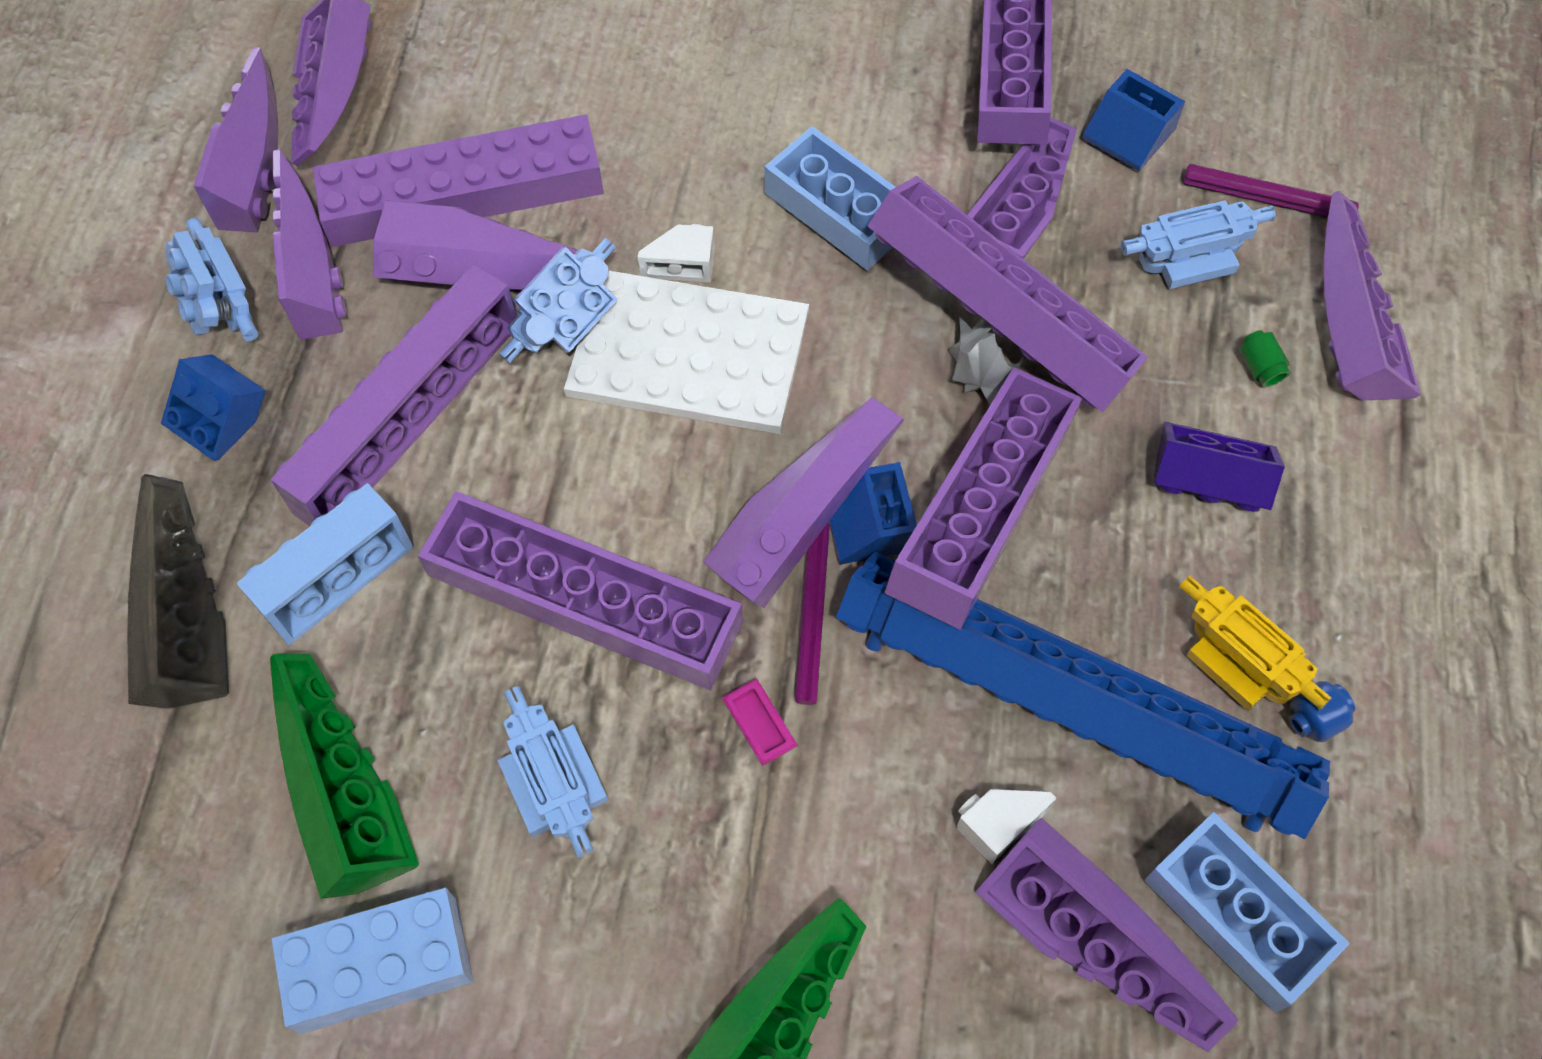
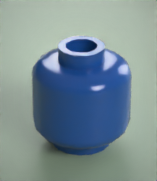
(1329, 721)

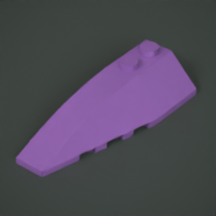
(327, 69)
(239, 152)
(1026, 191)
(445, 241)
(304, 259)
(1364, 340)
(797, 504)
(1089, 922)

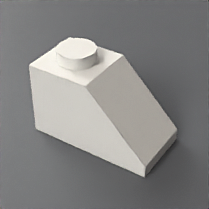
(680, 254)
(1001, 819)

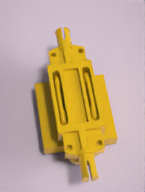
(1248, 651)

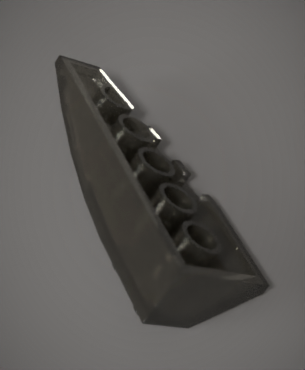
(172, 618)

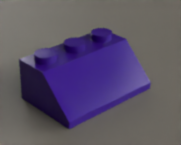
(1218, 467)

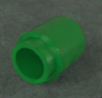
(1265, 358)

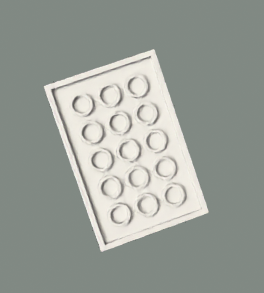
(691, 353)

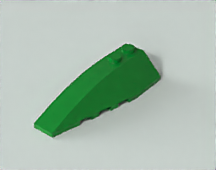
(338, 801)
(788, 994)

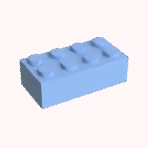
(830, 194)
(326, 563)
(1246, 913)
(371, 961)

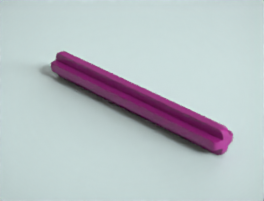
(1259, 190)
(812, 620)

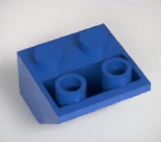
(1134, 119)
(211, 404)
(874, 516)

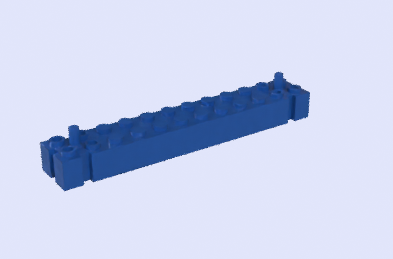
(1101, 702)

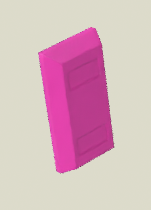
(759, 722)

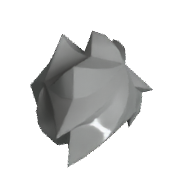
(980, 360)

